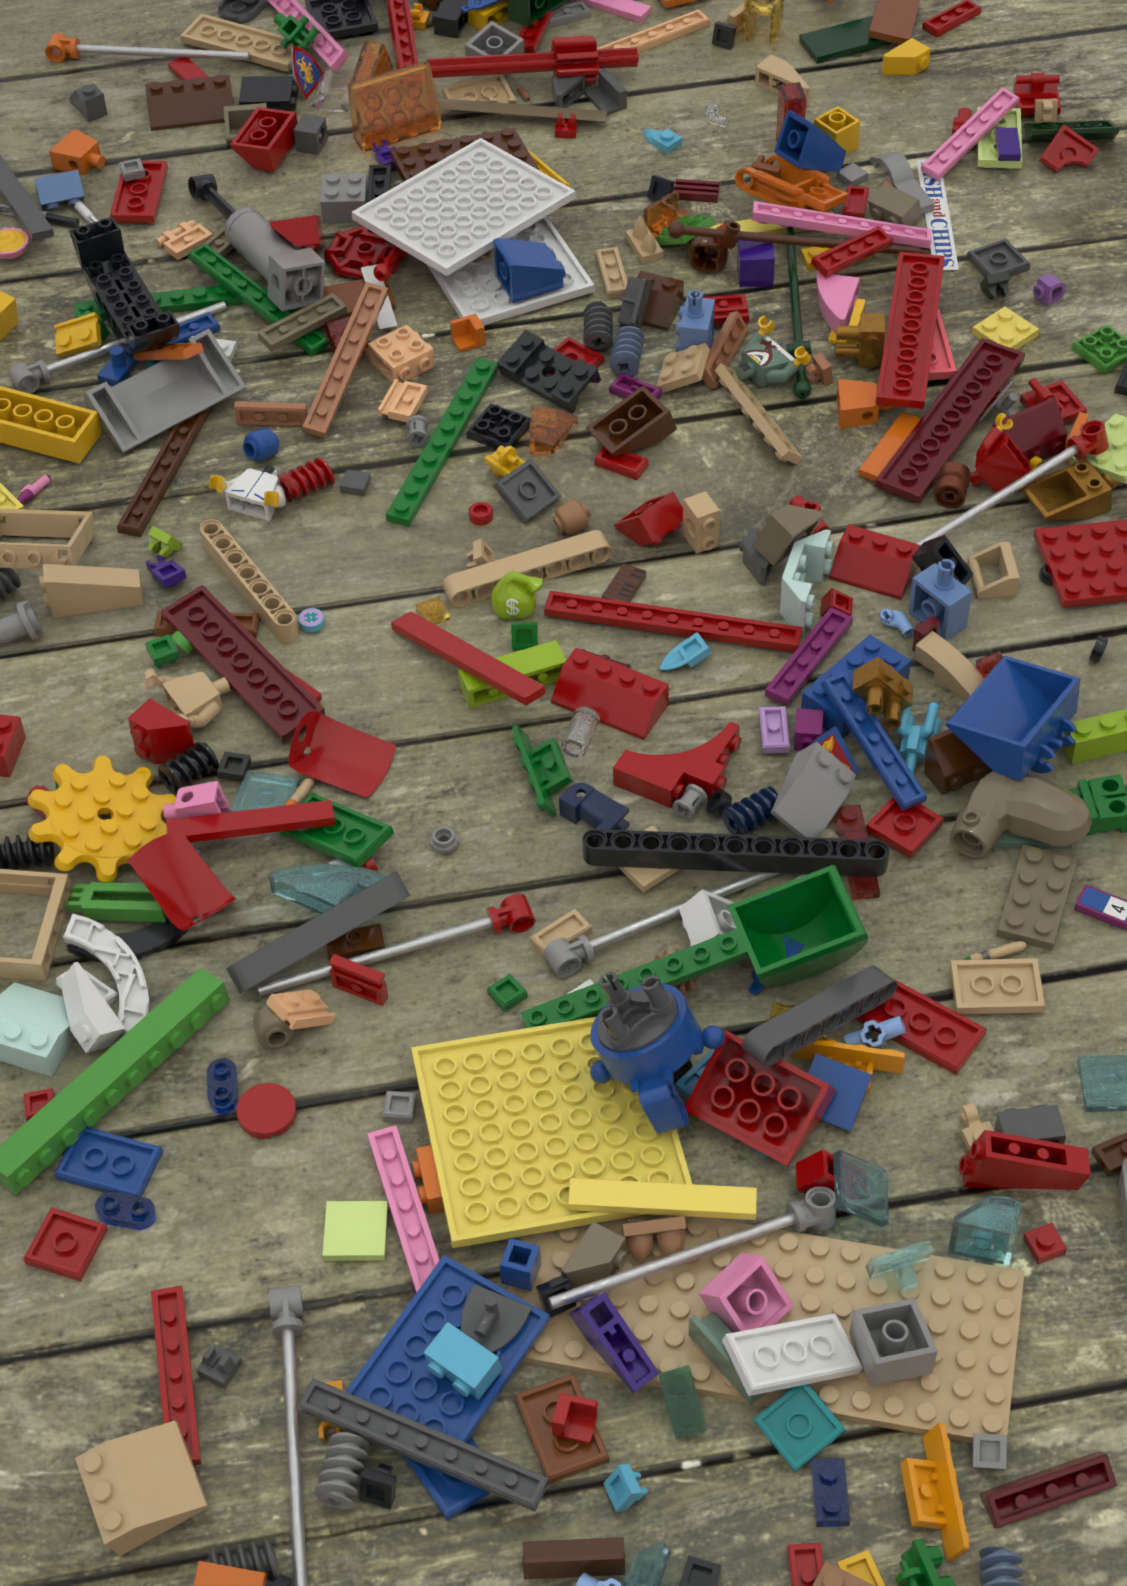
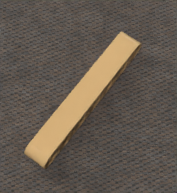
(541, 562)
(249, 581)

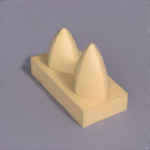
(643, 242)

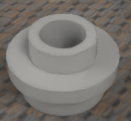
(443, 834)

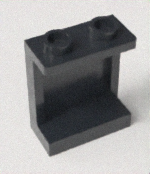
(272, 90)

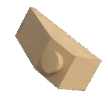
(775, 72)

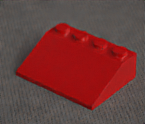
(758, 1104)

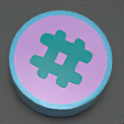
(311, 620)

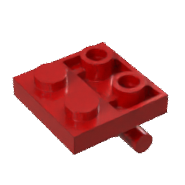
(1035, 87)
(1066, 400)

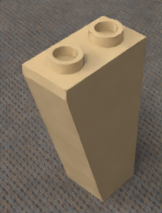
(89, 589)

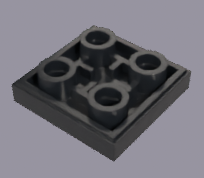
(499, 427)

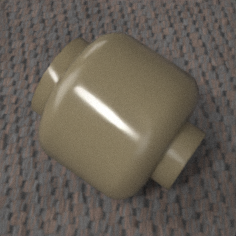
(271, 1029)

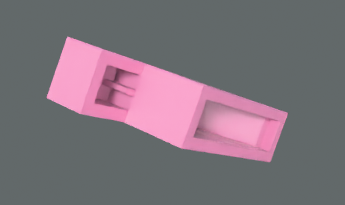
(837, 298)

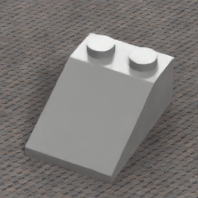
(812, 791)

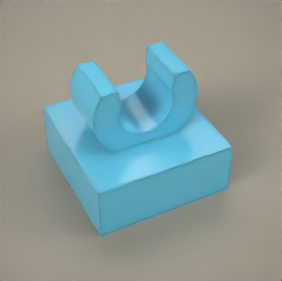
(624, 1488)

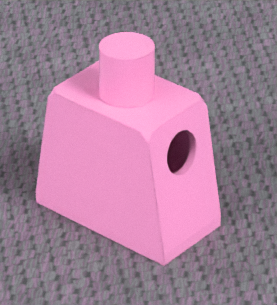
(198, 801)

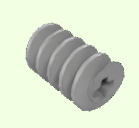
(340, 1470)

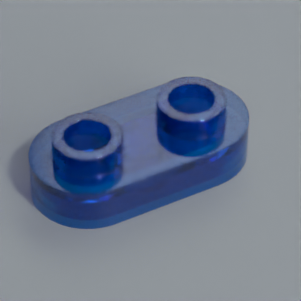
(222, 1083)
(123, 1211)

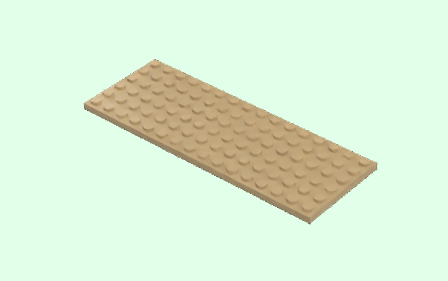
(964, 1303)

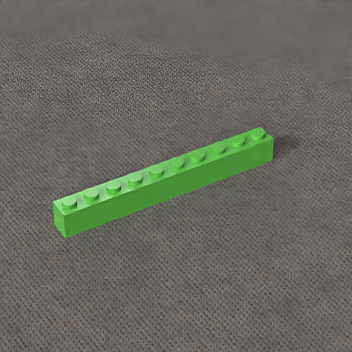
(109, 1079)

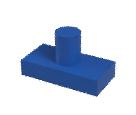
(118, 367)

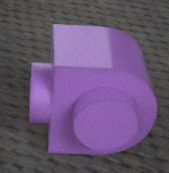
(1049, 289)

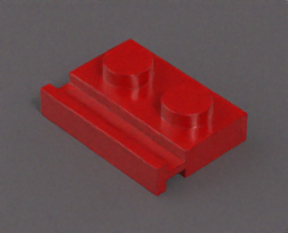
(729, 303)
(358, 980)

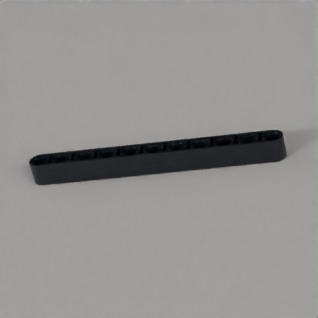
(734, 852)

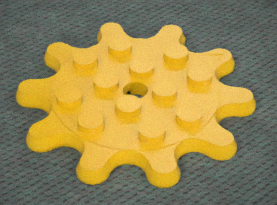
(75, 823)

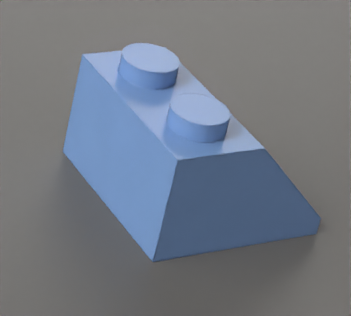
(59, 189)

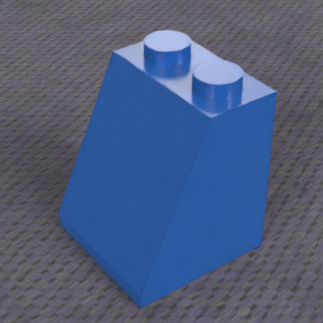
(808, 145)
(526, 268)

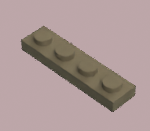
(302, 322)

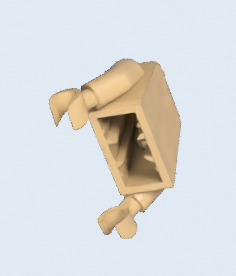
(190, 695)

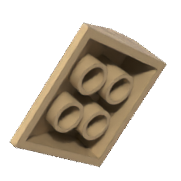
(141, 1485)

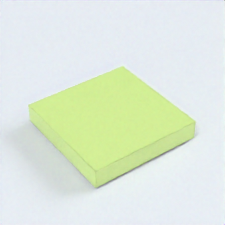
(355, 1231)

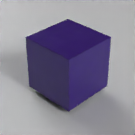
(755, 264)

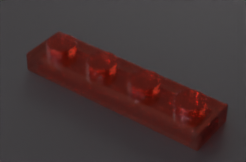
(851, 825)

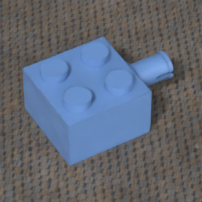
(696, 321)
(942, 596)

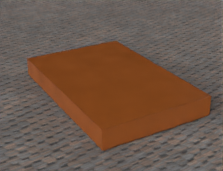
(557, 1456)

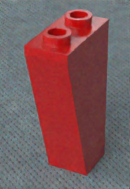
(1023, 1163)

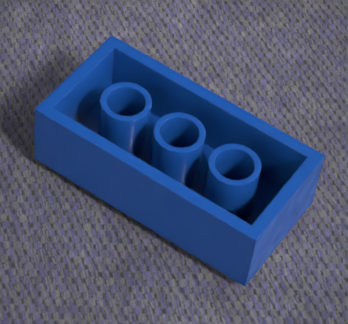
(867, 650)

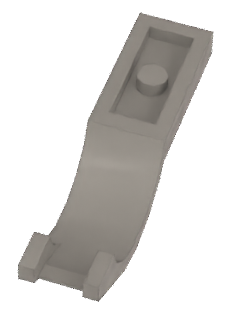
(903, 178)

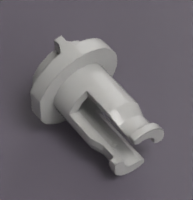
(20, 623)

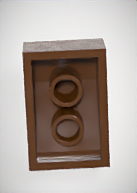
(633, 423)

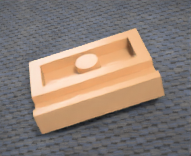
(402, 400)
(301, 1009)

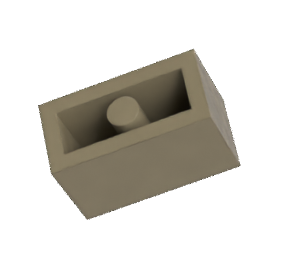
(894, 206)

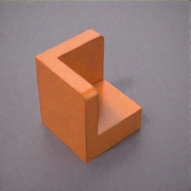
(467, 333)

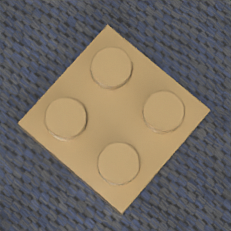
(683, 367)

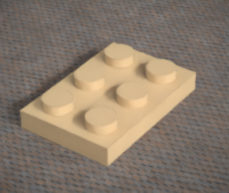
(997, 986)

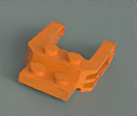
(795, 188)

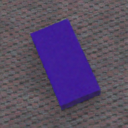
(1007, 144)

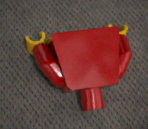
(1000, 459)

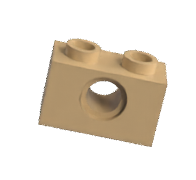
(701, 522)

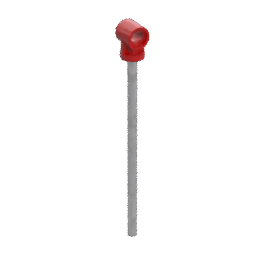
(1091, 441)
(514, 914)

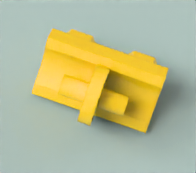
(503, 460)

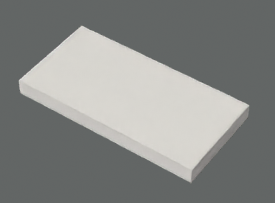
(791, 1354)

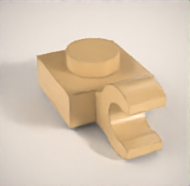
(973, 1125)

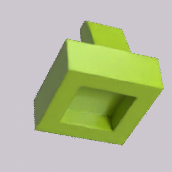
(165, 541)

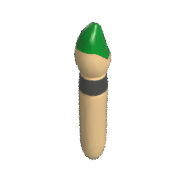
(999, 952)

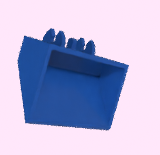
(1018, 717)

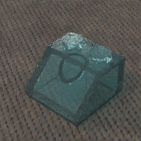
(987, 1230)

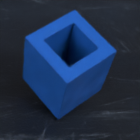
(520, 1264)

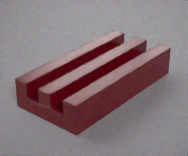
(697, 190)

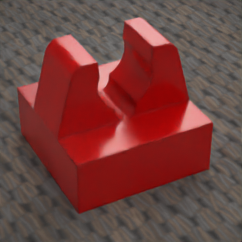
(566, 127)

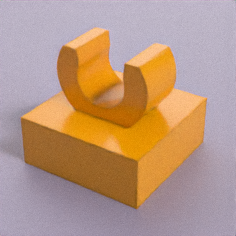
(419, 17)

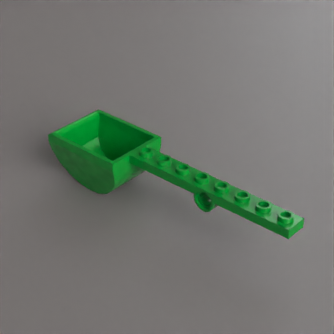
(807, 909)

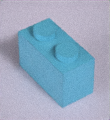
(462, 1361)

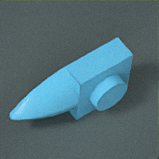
(663, 140)
(688, 652)

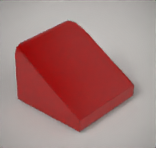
(837, 601)

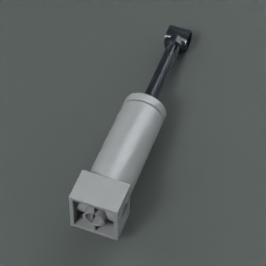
(292, 274)

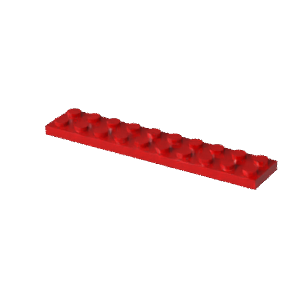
(910, 331)

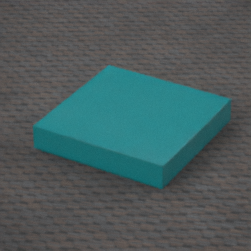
(799, 1425)

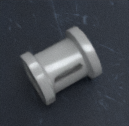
(418, 430)
(689, 802)

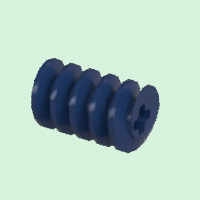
(750, 811)

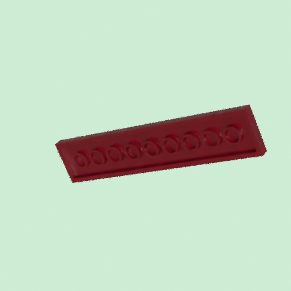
(949, 420)

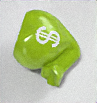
(515, 596)

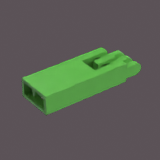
(115, 902)

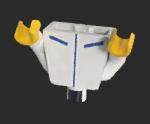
(252, 492)

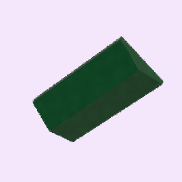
(1087, 129)

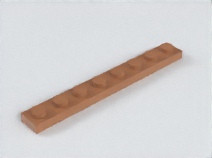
(345, 360)

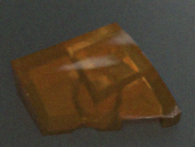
(549, 429)

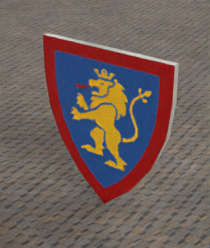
(305, 71)

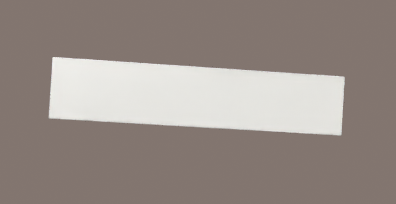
(386, 317)

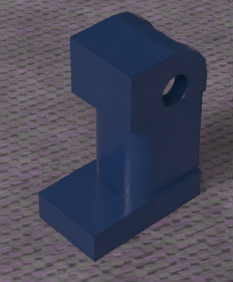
(592, 808)

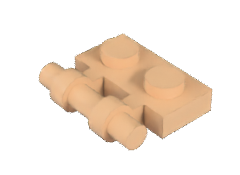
(183, 239)

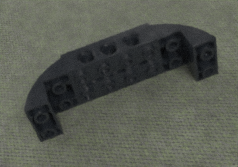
(120, 289)

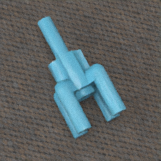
(915, 738)

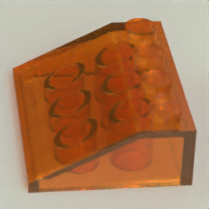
(394, 106)

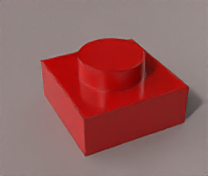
(1044, 1243)

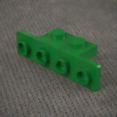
(545, 768)

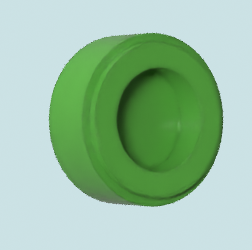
(181, 640)

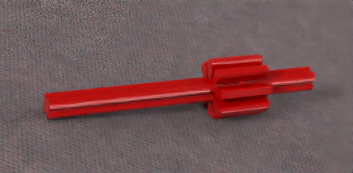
(567, 58)

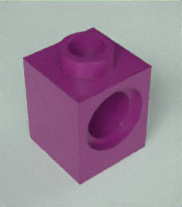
(807, 727)

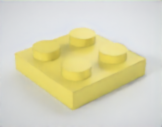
(1006, 329)

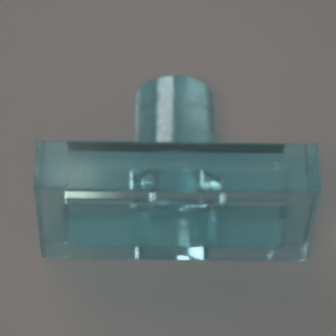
(901, 1263)
(648, 1566)

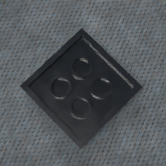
(343, 17)

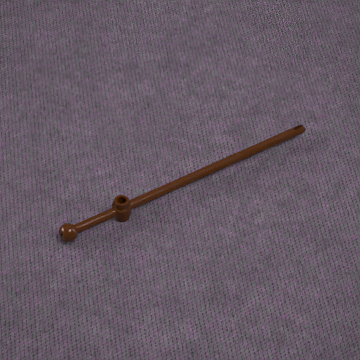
(731, 235)

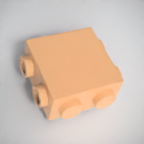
(401, 354)

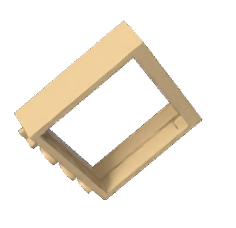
(44, 524)
(37, 883)

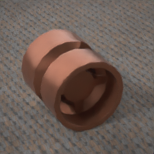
(952, 485)

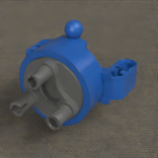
(644, 1040)

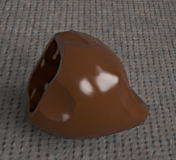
(707, 254)

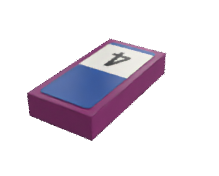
(1102, 906)

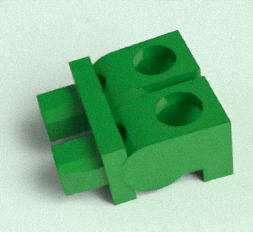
(1105, 801)

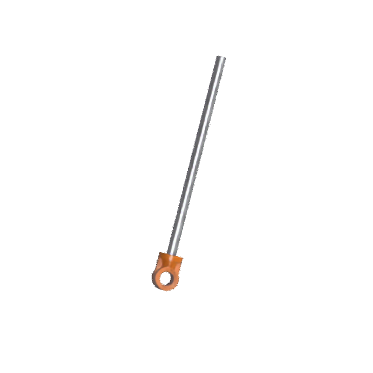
(64, 47)

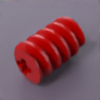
(306, 477)

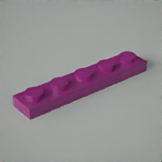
(808, 656)

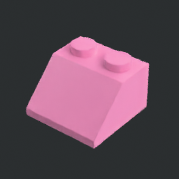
(746, 1294)

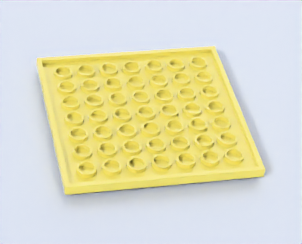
(522, 1118)

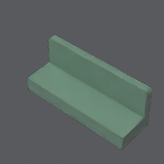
(708, 1337)

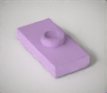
(774, 730)

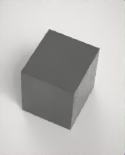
(311, 134)

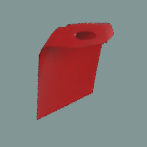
(340, 754)
(179, 879)

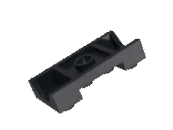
(531, 359)

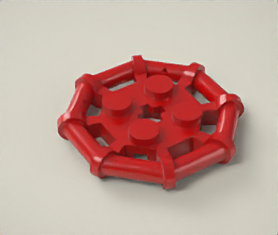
(355, 252)

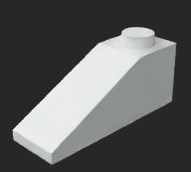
(87, 1011)

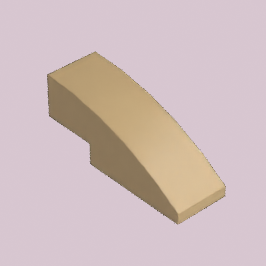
(948, 665)

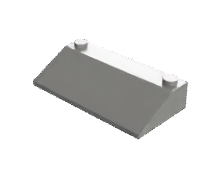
(164, 394)

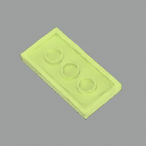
(987, 149)

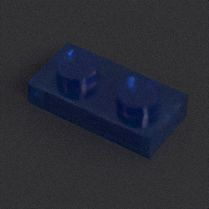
(830, 1492)

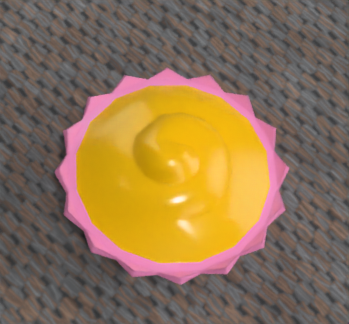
(12, 242)

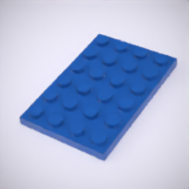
(398, 1370)

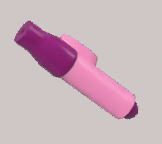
(30, 490)

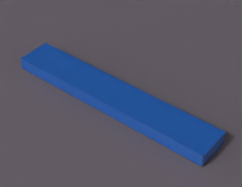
(874, 742)

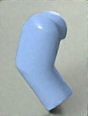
(897, 620)

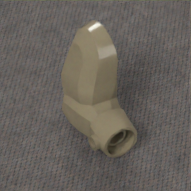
(1022, 808)

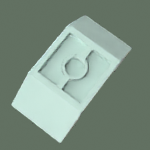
(806, 562)

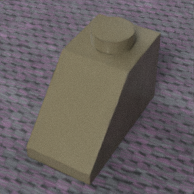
(595, 1256)

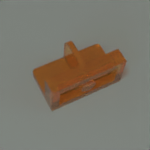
(663, 212)

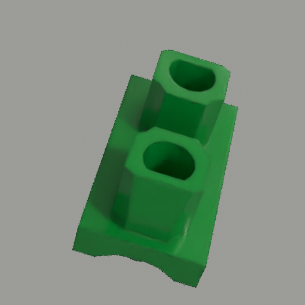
(920, 1566)

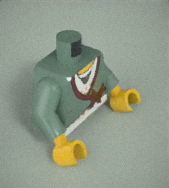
(767, 361)

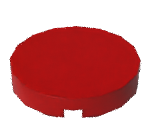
(266, 1110)

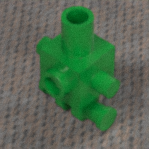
(295, 31)

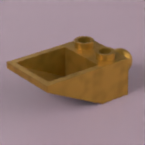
(1072, 493)

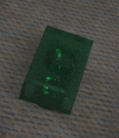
(682, 1402)

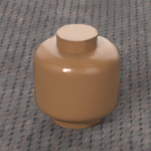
(571, 517)

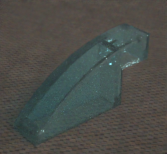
(321, 885)

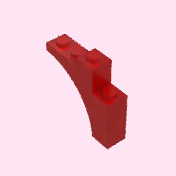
(666, 776)

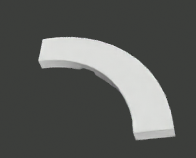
(121, 963)

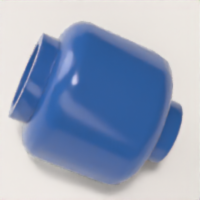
(261, 445)

